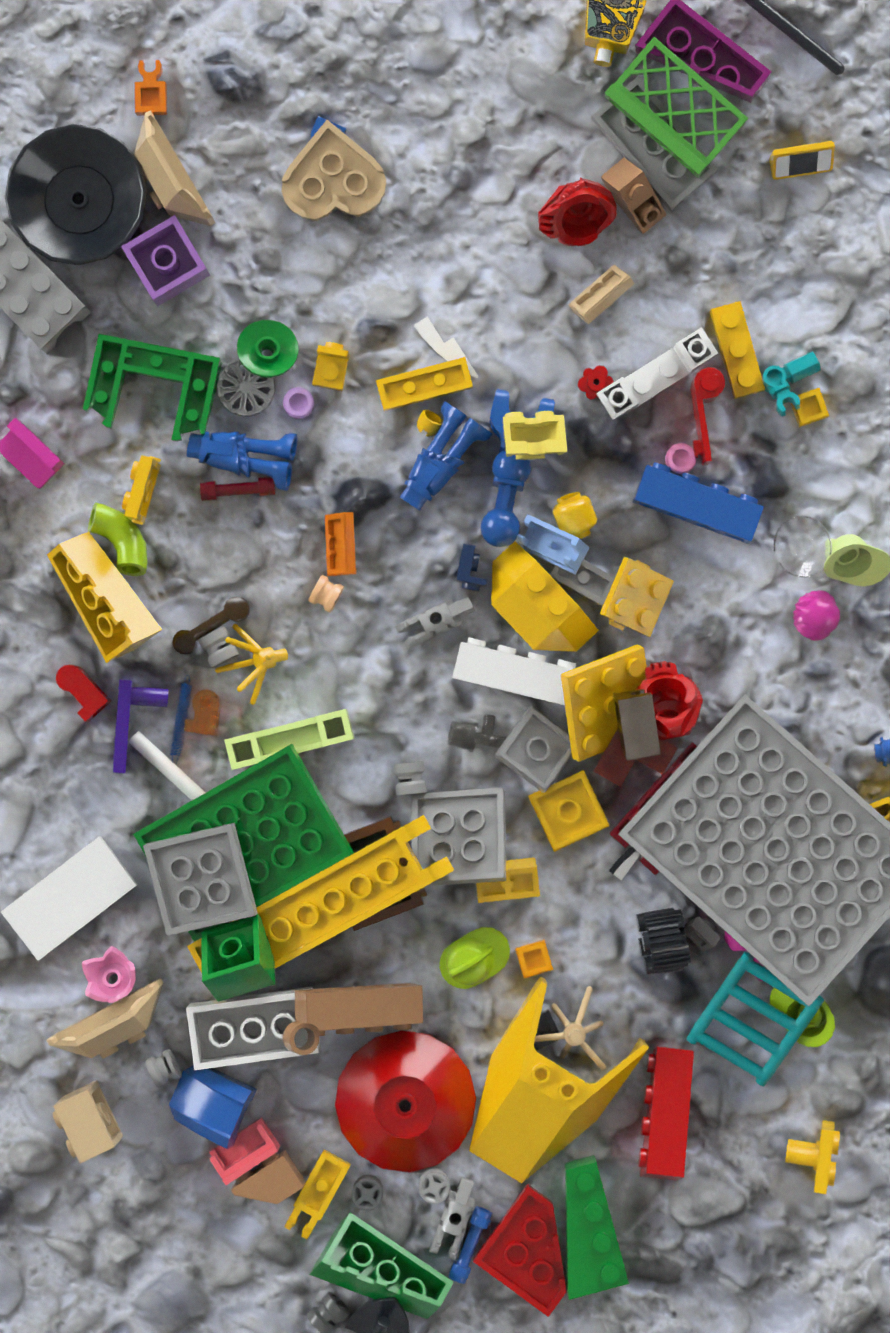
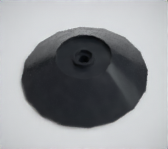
(71, 164)

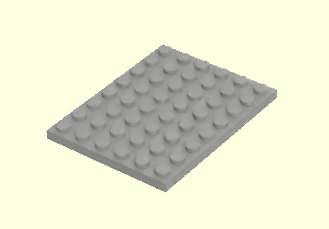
(771, 849)

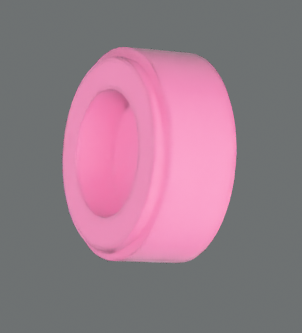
(680, 458)

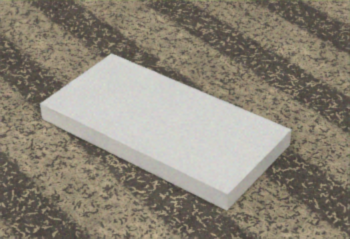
(69, 898)

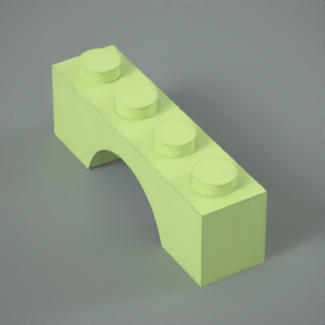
(303, 734)

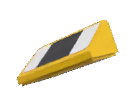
(802, 160)

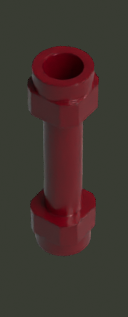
(211, 491)

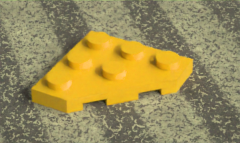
(590, 698)

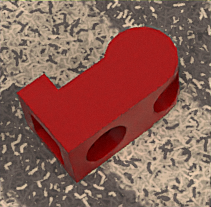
(84, 689)

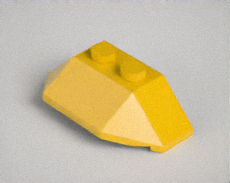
(537, 604)

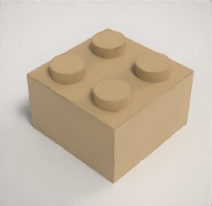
(87, 1122)

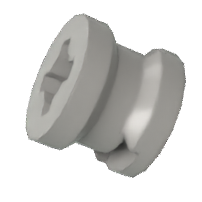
(163, 1068)
(435, 1191)

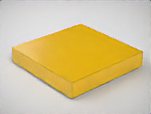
(569, 811)

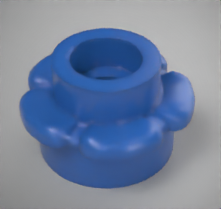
(882, 751)

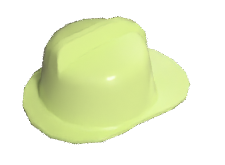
(856, 562)

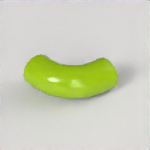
(124, 536)

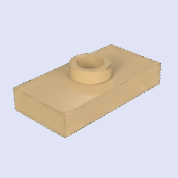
(601, 294)

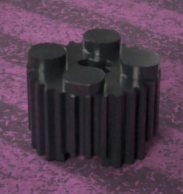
(663, 941)

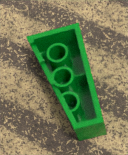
(591, 1241)
(380, 1268)

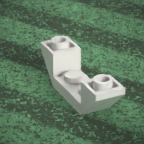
(658, 374)

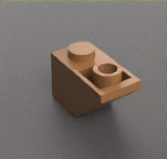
(634, 194)
(271, 1181)

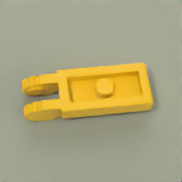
(318, 1190)

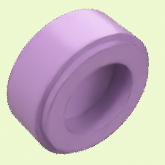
(298, 403)

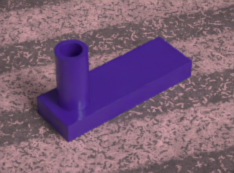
(131, 696)

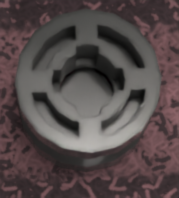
(328, 1313)

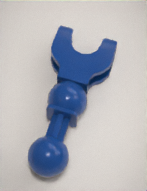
(500, 524)

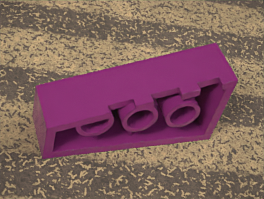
(705, 51)

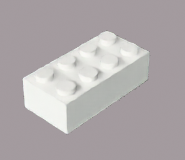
(243, 1029)

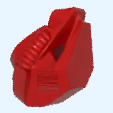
(577, 212)
(675, 700)

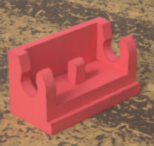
(250, 1148)

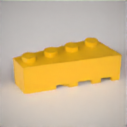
(102, 597)

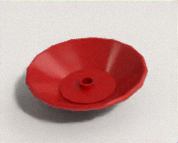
(410, 1069)

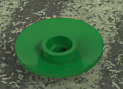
(267, 336)

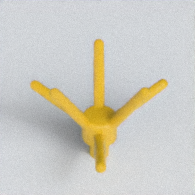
(262, 659)

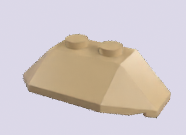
(168, 176)
(111, 1025)

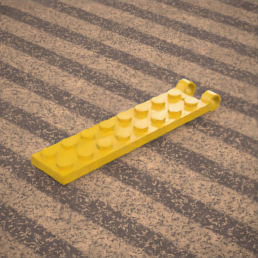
(344, 894)

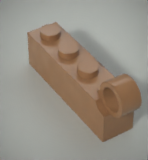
(353, 1008)

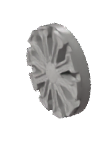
(246, 389)

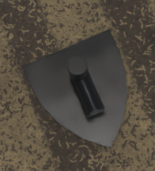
(379, 1316)

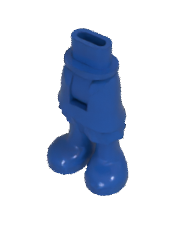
(231, 451)
(435, 469)

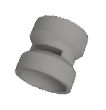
(213, 642)
(410, 770)

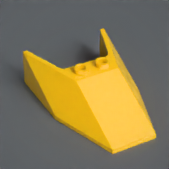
(532, 1103)

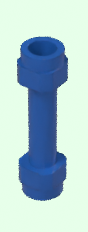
(460, 1269)

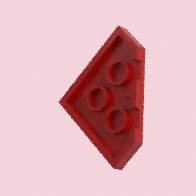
(526, 1252)

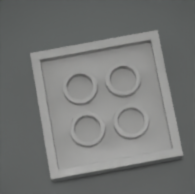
(467, 830)
(200, 879)

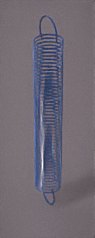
(179, 719)

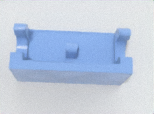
(553, 544)

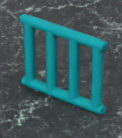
(714, 1011)

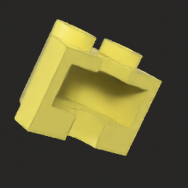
(534, 436)

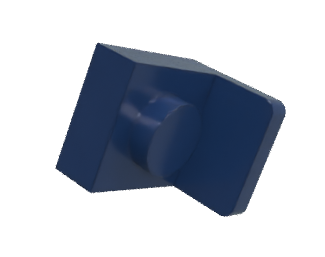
(468, 563)

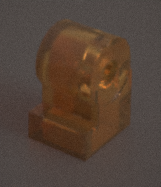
(207, 713)

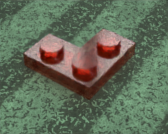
(615, 766)

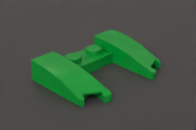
(118, 355)

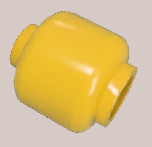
(575, 514)

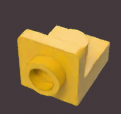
(331, 366)

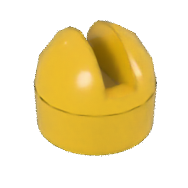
(429, 422)

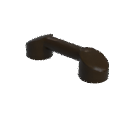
(235, 609)

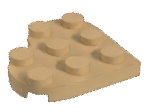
(333, 175)

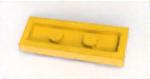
(737, 350)
(424, 384)

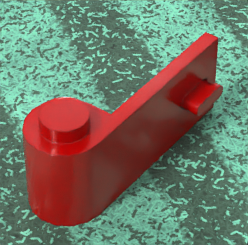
(704, 389)

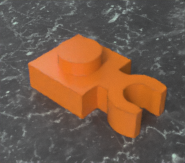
(150, 93)

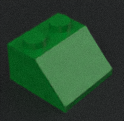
(237, 958)

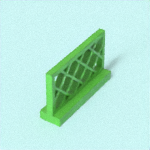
(656, 127)

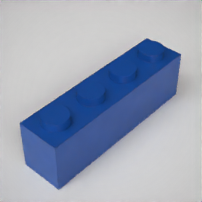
(698, 504)

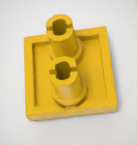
(817, 1155)

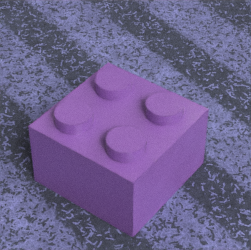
(165, 260)

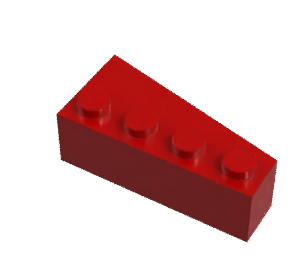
(667, 1113)

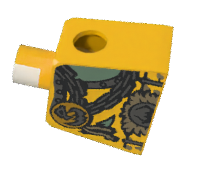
(611, 27)

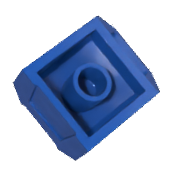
(211, 1104)

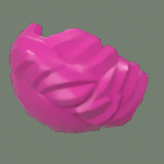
(816, 615)

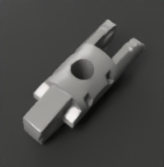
(450, 617)
(459, 1203)

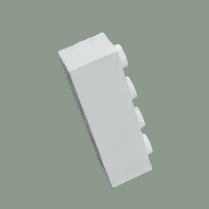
(511, 672)

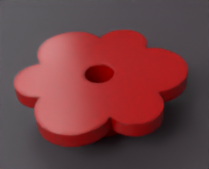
(586, 383)

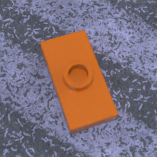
(340, 544)

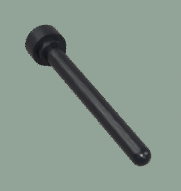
(797, 35)

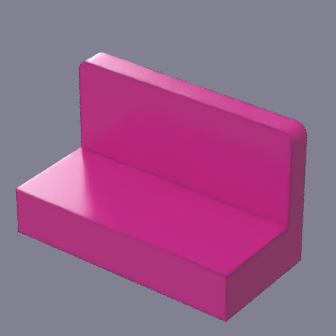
(29, 454)

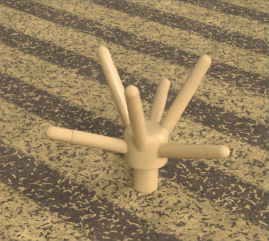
(574, 1032)

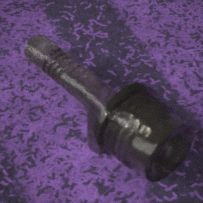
(466, 735)

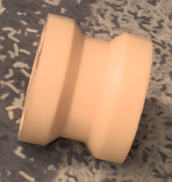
(326, 593)

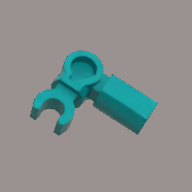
(777, 379)

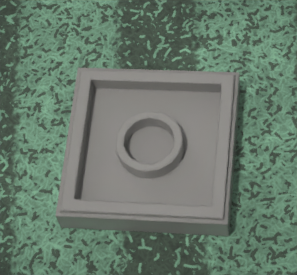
(536, 749)

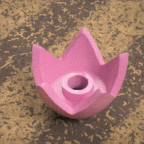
(99, 971)

